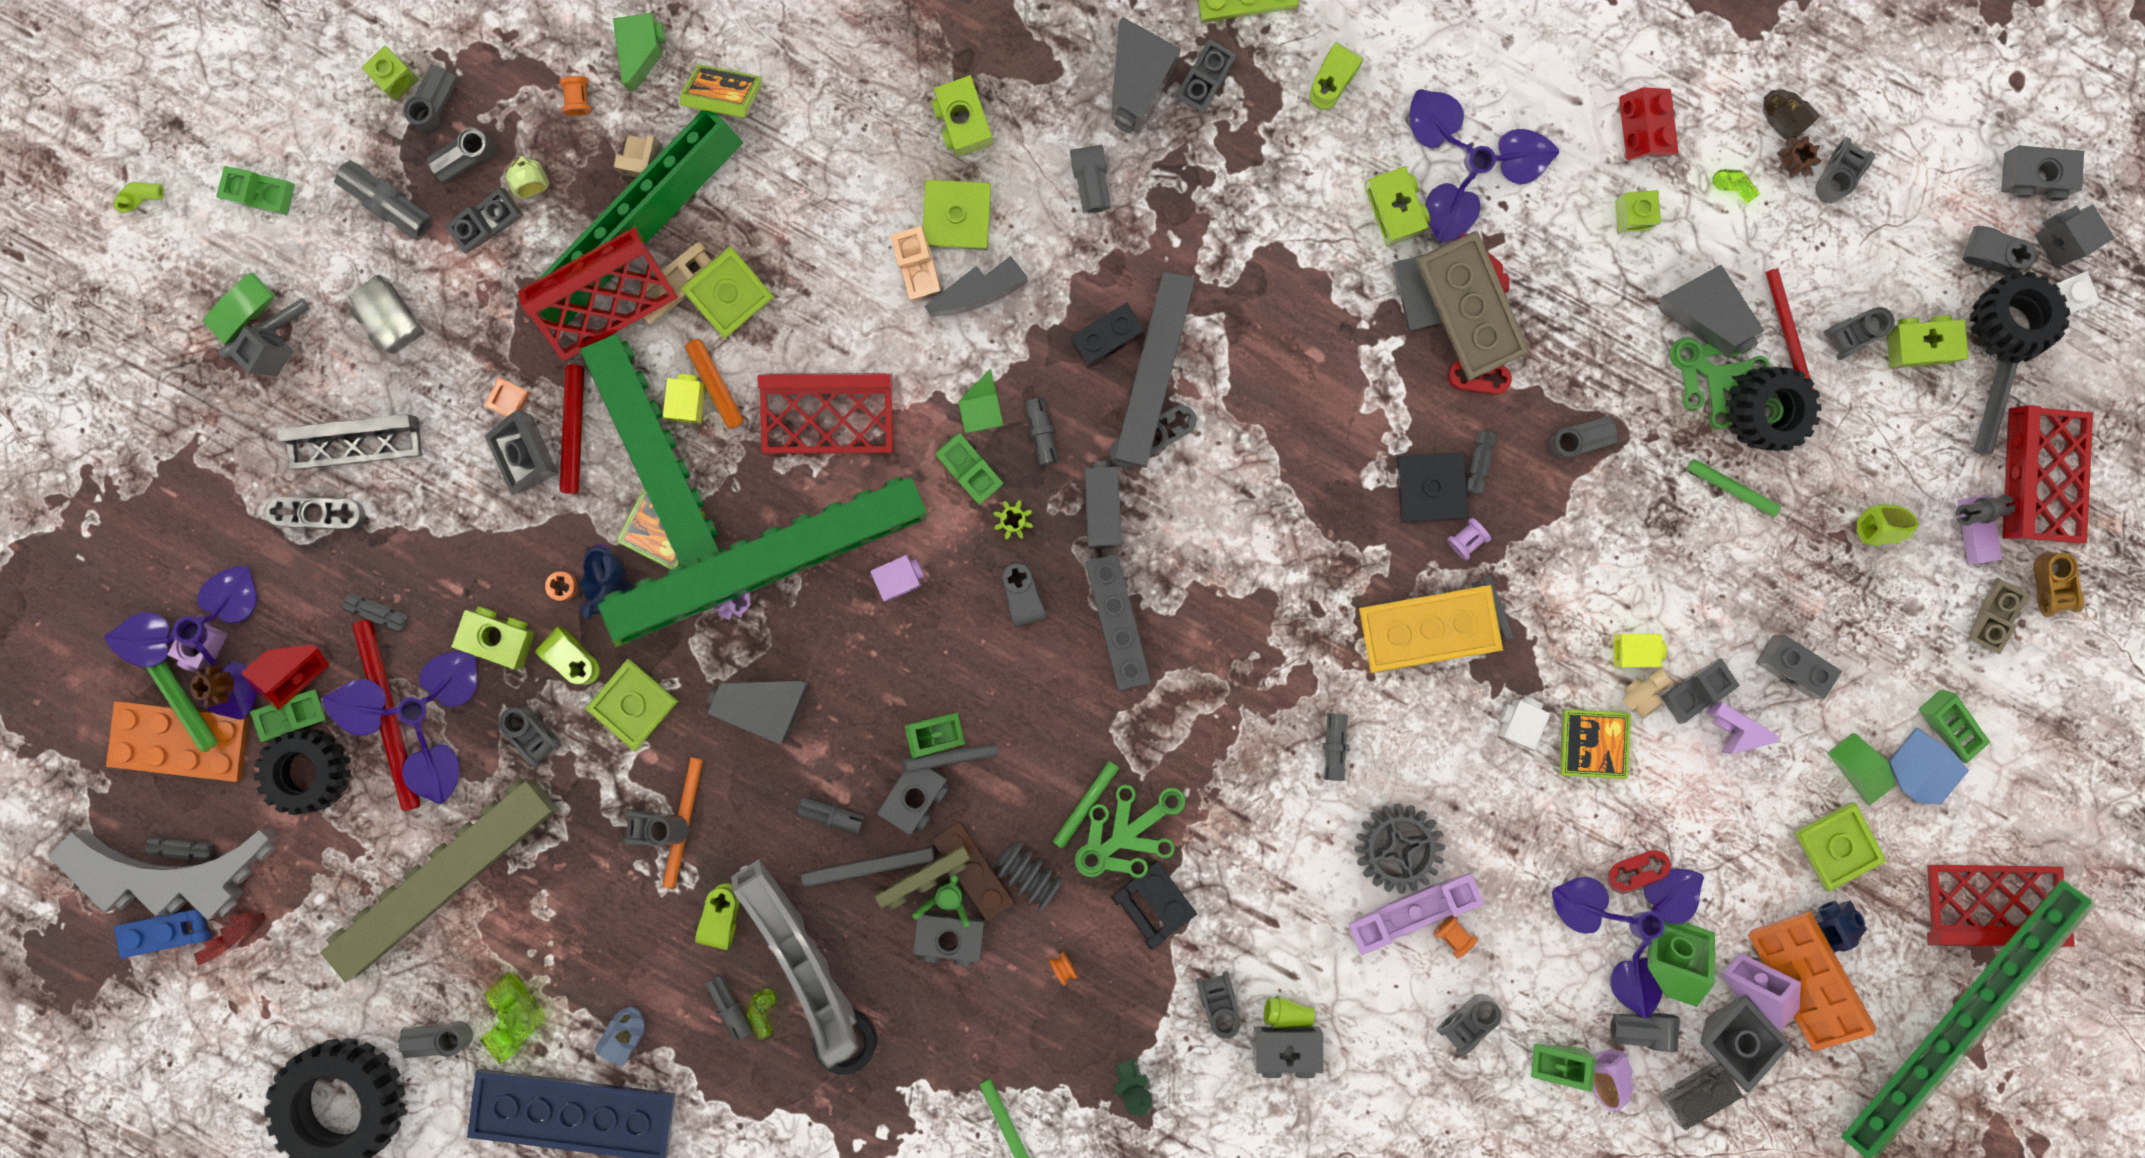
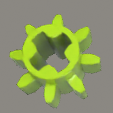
(1004, 517)

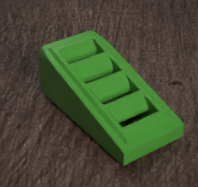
(1941, 709)

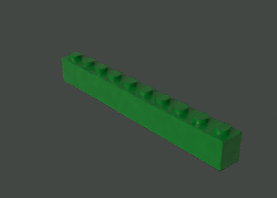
(762, 561)
(1969, 1020)

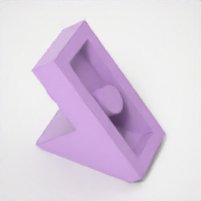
(1746, 732)

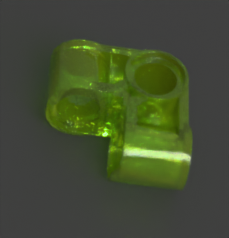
(508, 1000)

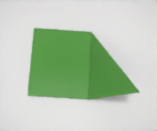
(980, 406)

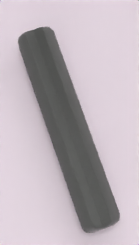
(1995, 407)

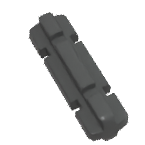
(1481, 462)
(375, 612)
(179, 849)

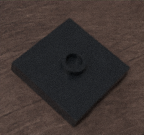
(1432, 487)

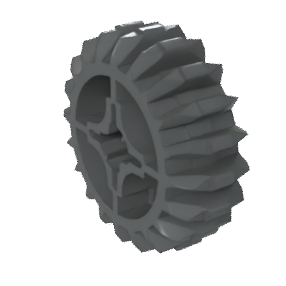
(1414, 843)

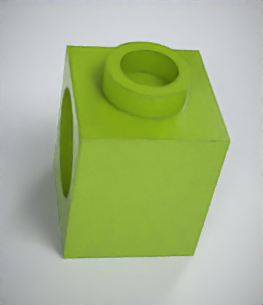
(390, 73)
(1638, 211)

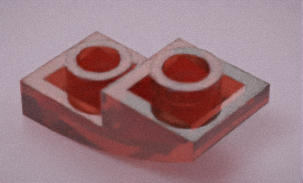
(233, 935)

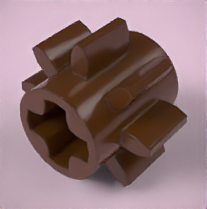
(1807, 153)
(212, 685)

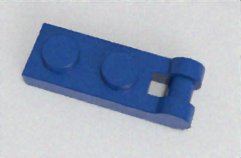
(161, 933)

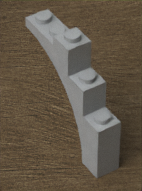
(116, 879)
(805, 966)

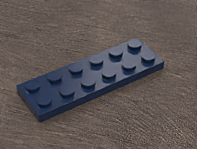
(570, 1115)

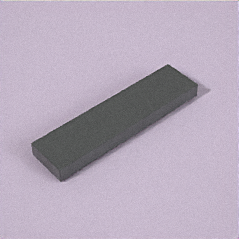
(868, 866)

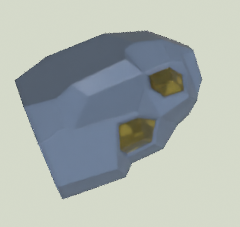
(622, 1036)

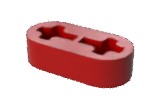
(1478, 385)
(1636, 864)

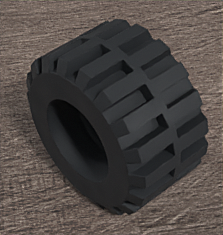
(2036, 301)
(1749, 405)
(276, 777)

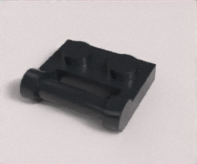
(1162, 897)

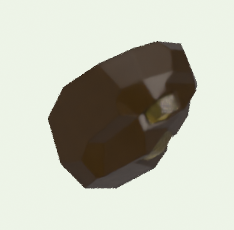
(1788, 113)

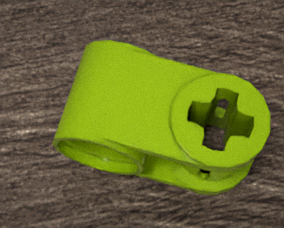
(1336, 73)
(565, 653)
(718, 922)

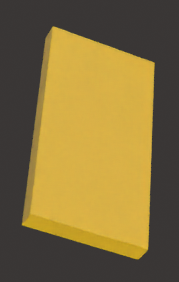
(1431, 629)

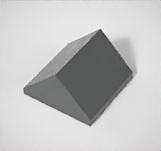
(520, 452)
(1743, 1042)

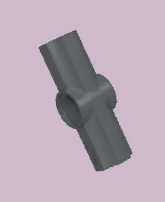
(383, 199)

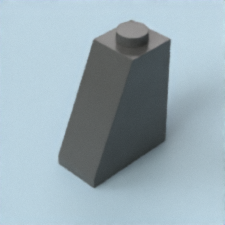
(1714, 312)
(1102, 506)
(759, 706)

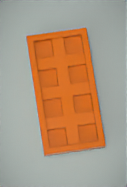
(157, 742)
(1828, 1002)

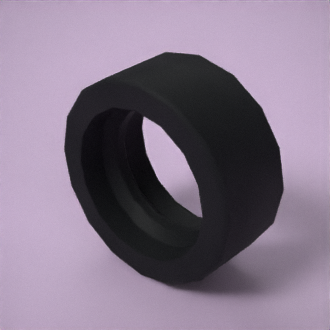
(851, 1066)

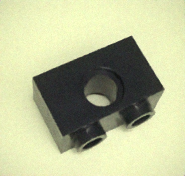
(1107, 335)

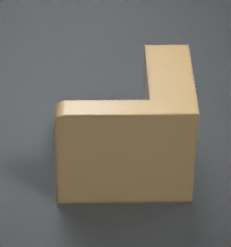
(637, 155)

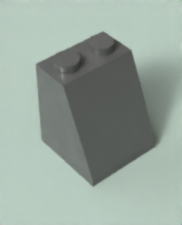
(1141, 74)

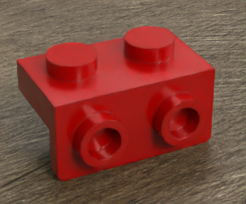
(1648, 123)

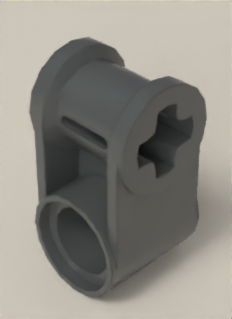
(1846, 167)
(1993, 251)
(1856, 333)
(1023, 601)
(530, 736)
(649, 828)
(1219, 1002)
(1469, 1025)

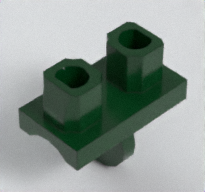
(1133, 1088)

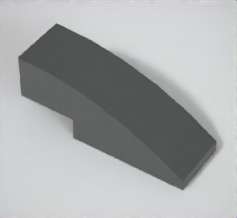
(977, 290)

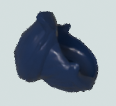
(602, 575)

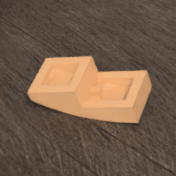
(916, 263)

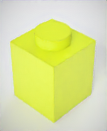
(684, 399)
(1638, 650)

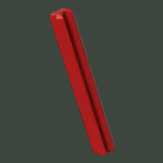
(571, 429)

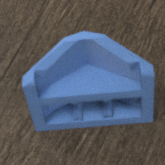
(1926, 768)

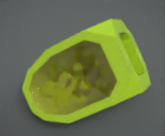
(1886, 525)

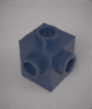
(1841, 925)

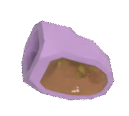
(1612, 1079)

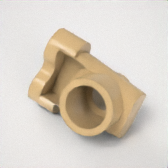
(1644, 695)

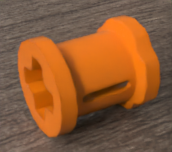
(575, 96)
(1455, 936)

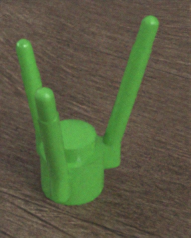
(948, 898)

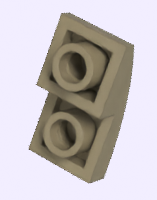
(1996, 615)

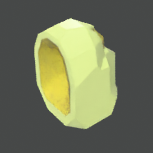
(526, 178)

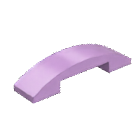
(1415, 911)

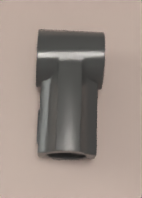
(431, 95)
(459, 157)
(1090, 172)
(1583, 438)
(1656, 1032)
(434, 1040)

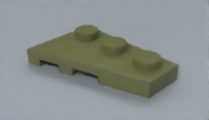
(923, 880)

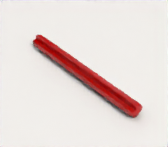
(389, 727)

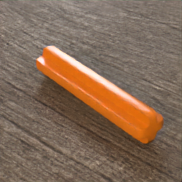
(714, 384)

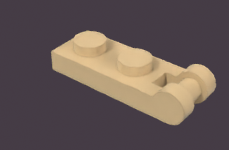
(677, 275)

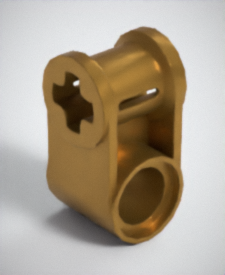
(2058, 586)

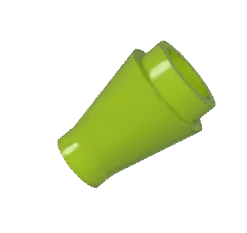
(1287, 1014)

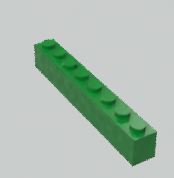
(654, 194)
(650, 449)

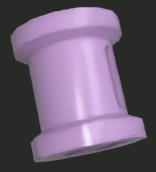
(1469, 539)

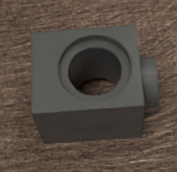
(260, 351)

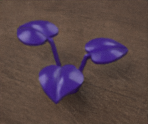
(1522, 152)
(144, 636)
(360, 703)
(1676, 898)

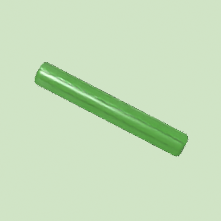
(183, 706)

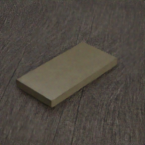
(1472, 305)

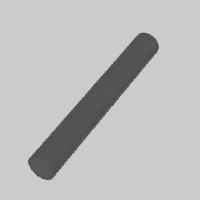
(273, 323)
(949, 757)

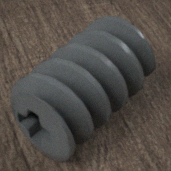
(1027, 875)

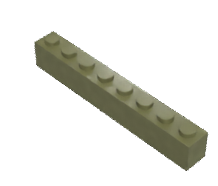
(439, 880)

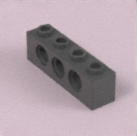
(1117, 622)

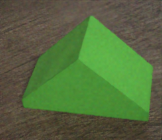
(934, 735)
(1863, 768)
(1564, 1066)

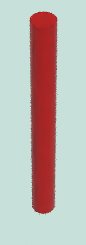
(1787, 322)

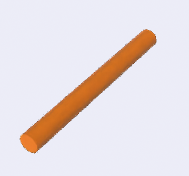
(685, 811)

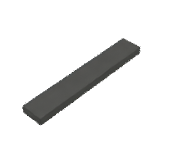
(1155, 369)

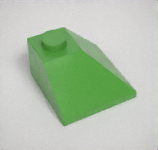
(1683, 962)

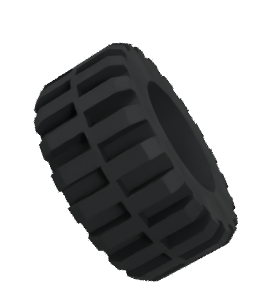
(369, 1077)

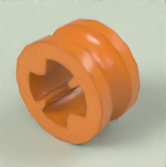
(554, 592)
(1063, 968)

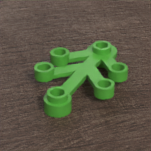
(1717, 378)
(1125, 835)

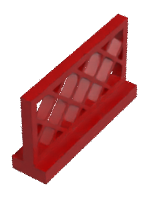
(578, 276)
(826, 384)
(2025, 472)
(1975, 933)

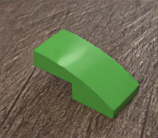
(255, 190)
(237, 307)
(968, 468)
(297, 714)

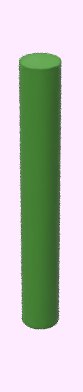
(1733, 487)
(1085, 804)
(1003, 1119)

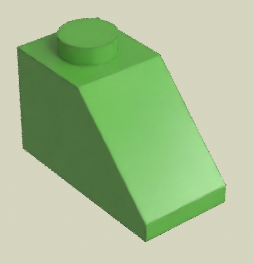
(638, 47)

